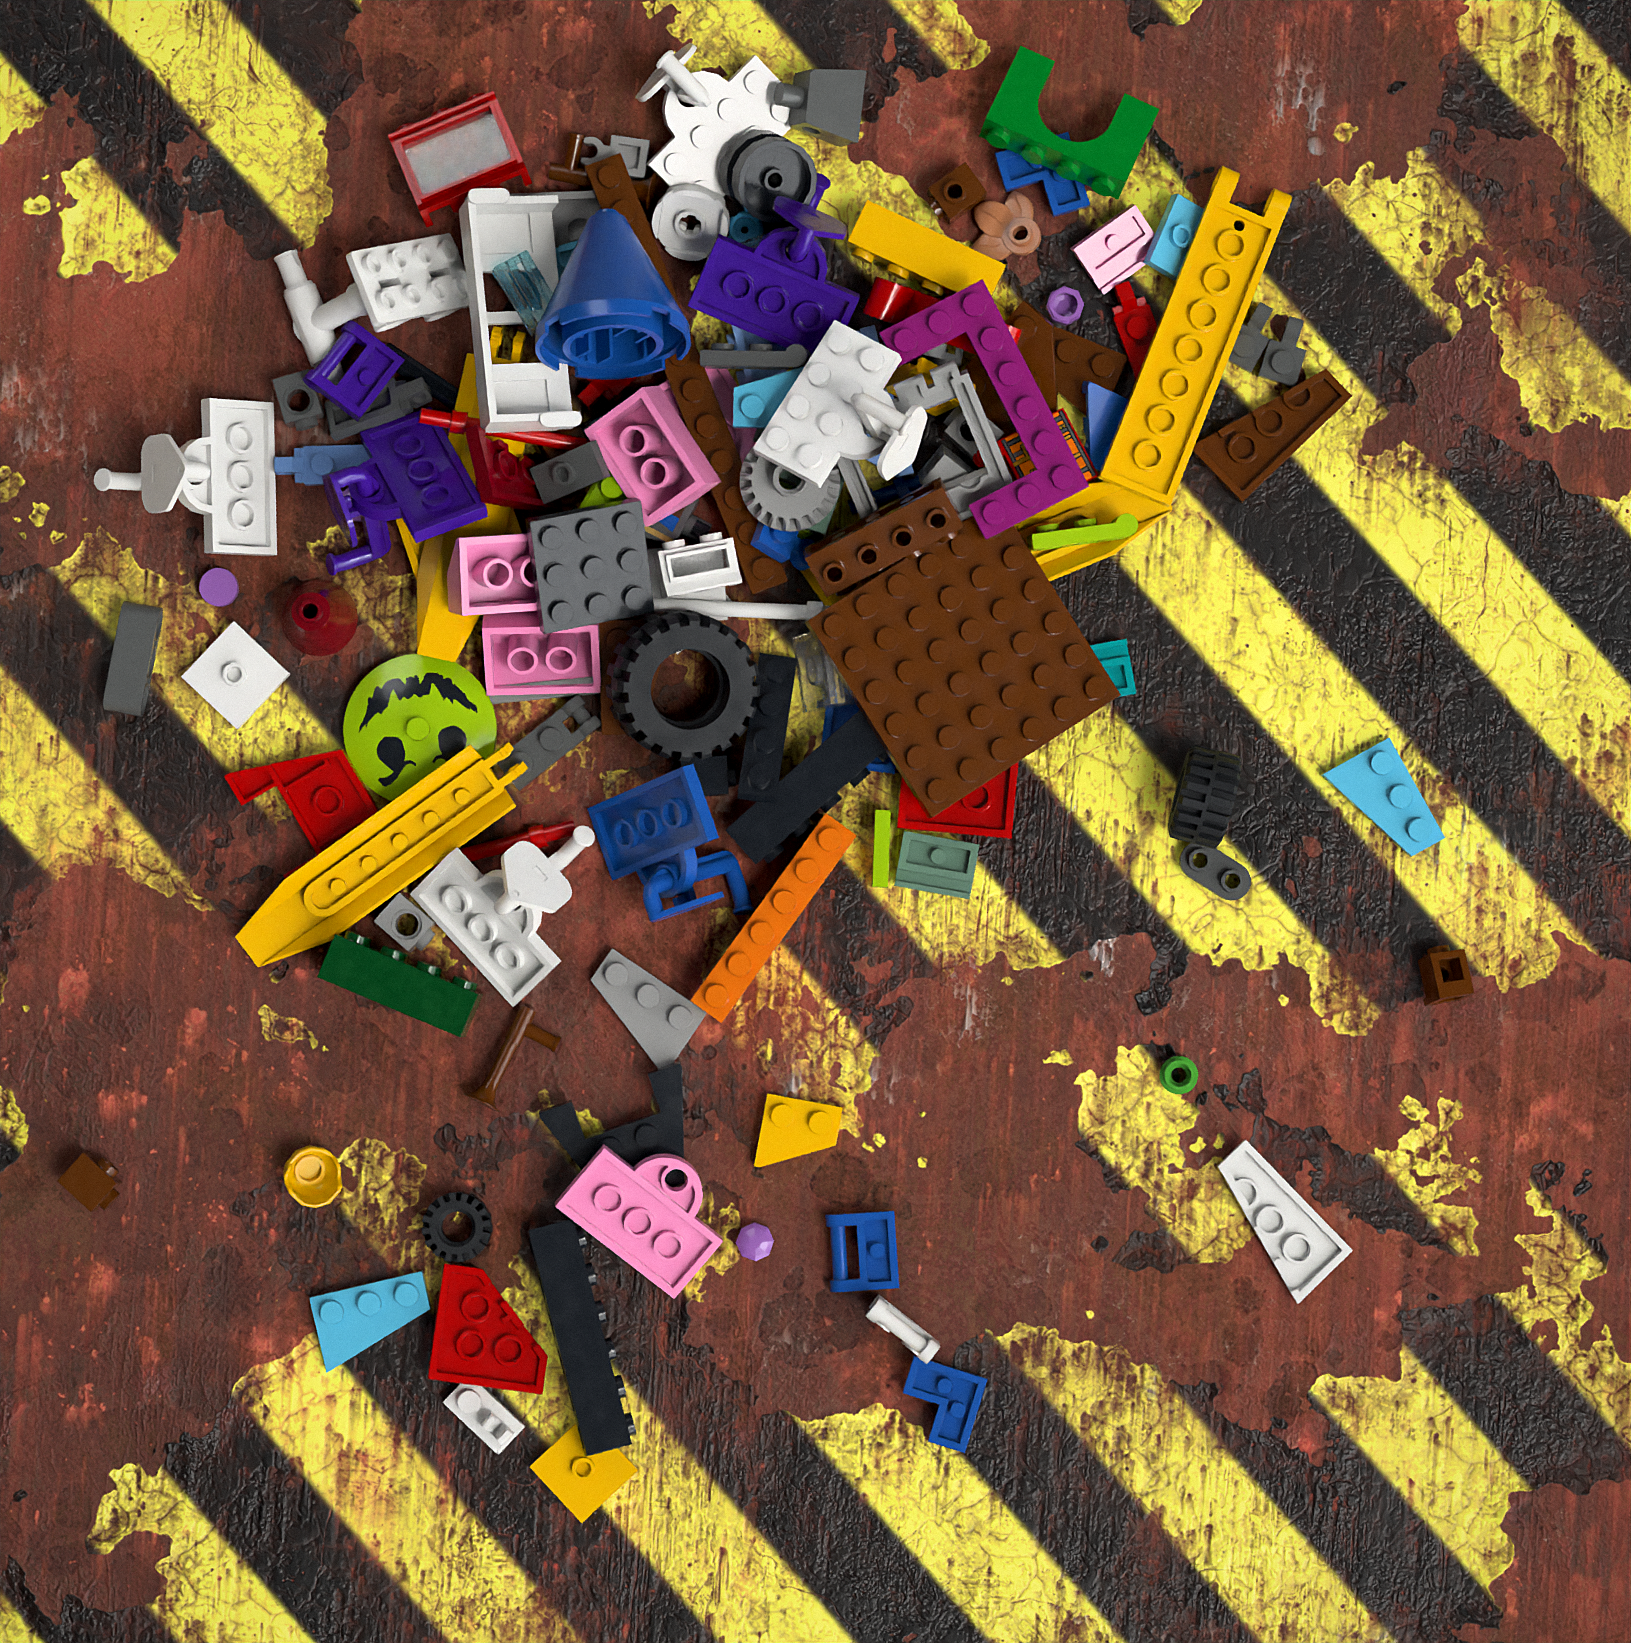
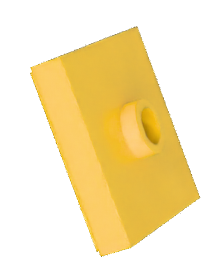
(582, 1480)

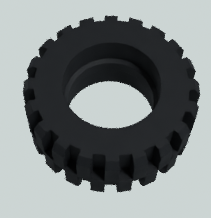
(728, 702)

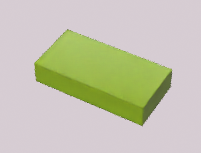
(881, 848)

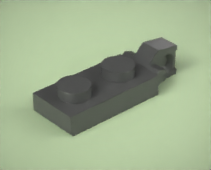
(391, 403)

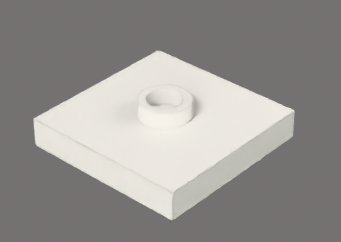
(235, 675)

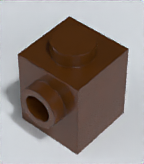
(955, 194)
(92, 1181)

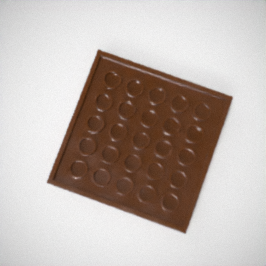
(962, 662)

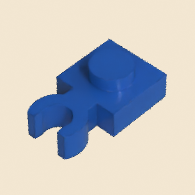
(781, 545)

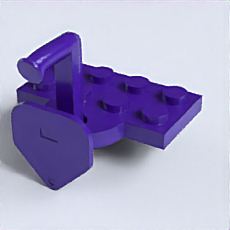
(775, 291)
(409, 477)

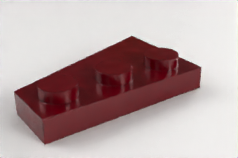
(503, 477)

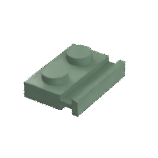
(936, 865)

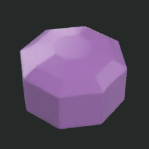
(1064, 306)
(755, 1241)

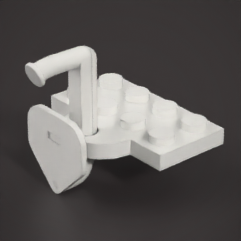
(716, 115)
(835, 405)
(229, 472)
(499, 912)

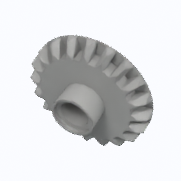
(782, 507)

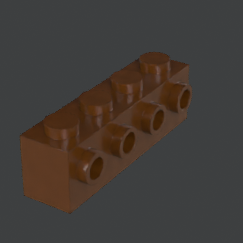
(883, 538)

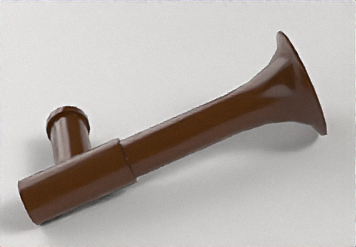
(572, 174)
(520, 1028)

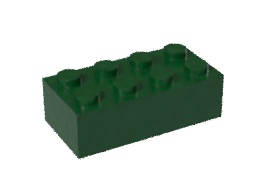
(401, 985)

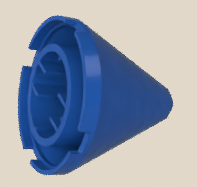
(611, 308)

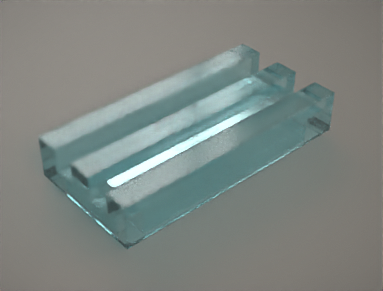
(514, 294)

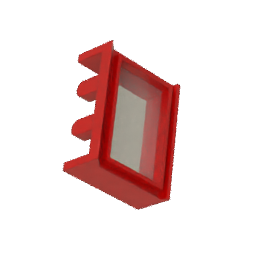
(457, 153)

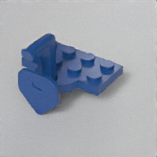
(656, 835)

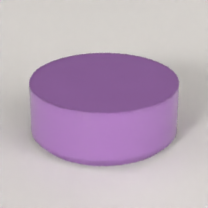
(219, 587)

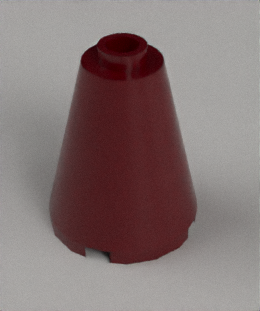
(331, 626)

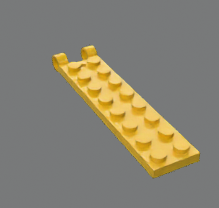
(1192, 343)

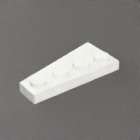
(1288, 1228)

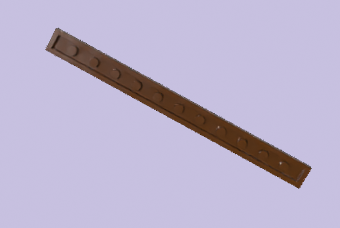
(693, 391)

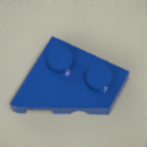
(1103, 417)

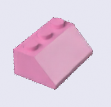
(652, 454)
(491, 575)
(521, 654)

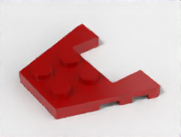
(318, 789)

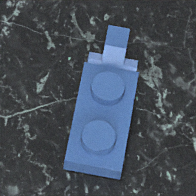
(314, 461)

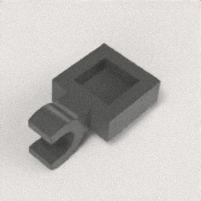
(1249, 341)
(1283, 359)

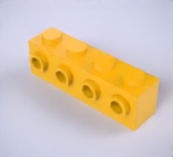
(920, 253)

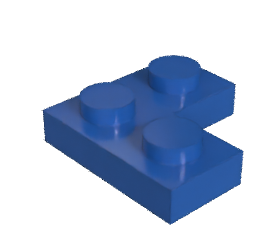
(1062, 194)
(957, 1396)

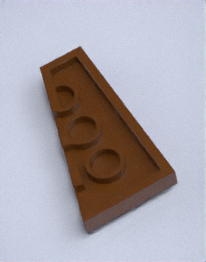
(1261, 441)

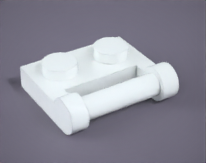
(909, 1332)

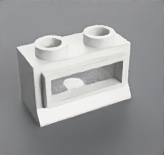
(697, 566)

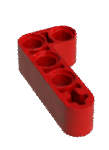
(897, 302)

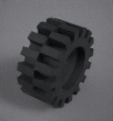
(434, 1234)

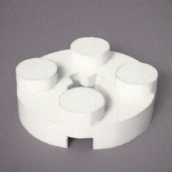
(690, 200)

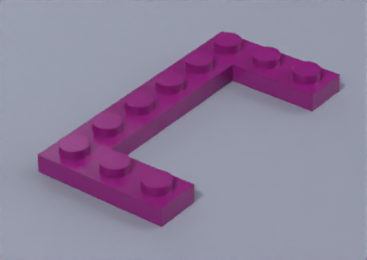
(1056, 470)

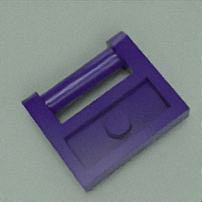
(363, 379)

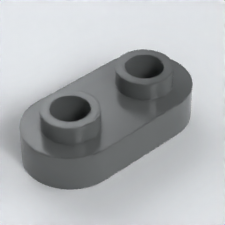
(1213, 874)

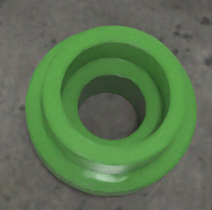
(1190, 1078)

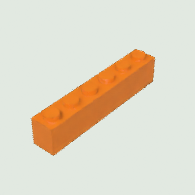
(773, 918)

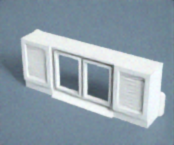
(492, 231)

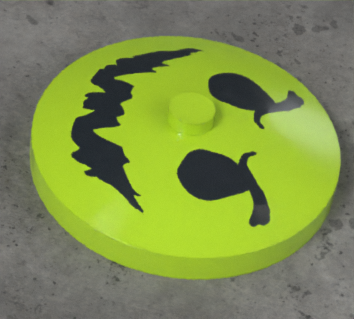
(413, 720)

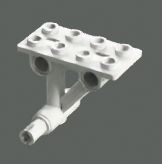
(390, 287)

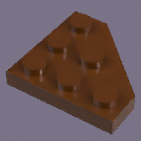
(1038, 351)

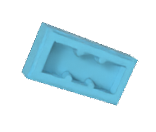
(1173, 236)

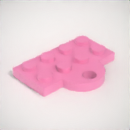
(643, 1216)

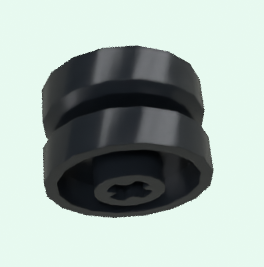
(764, 167)

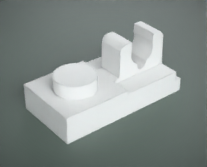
(484, 1415)

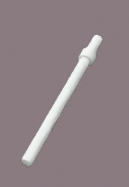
(741, 609)

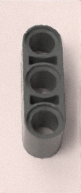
(133, 658)

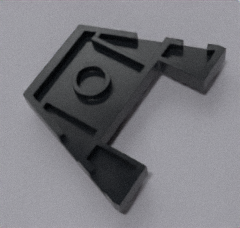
(633, 1140)

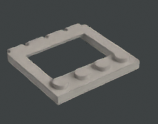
(947, 385)

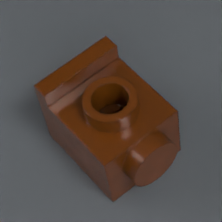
(1456, 975)

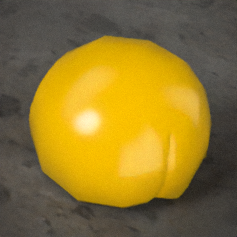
(312, 1176)

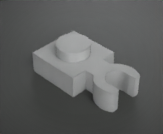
(633, 152)

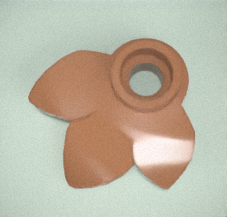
(1002, 223)

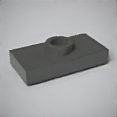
(570, 472)

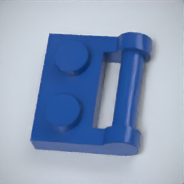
(875, 1249)

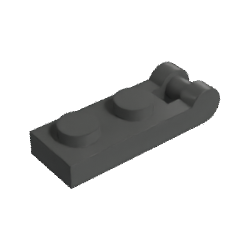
(758, 357)
(550, 741)

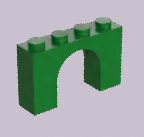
(1098, 163)

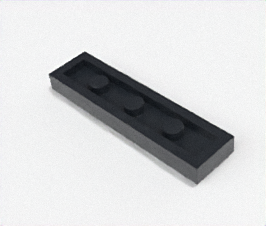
(767, 729)

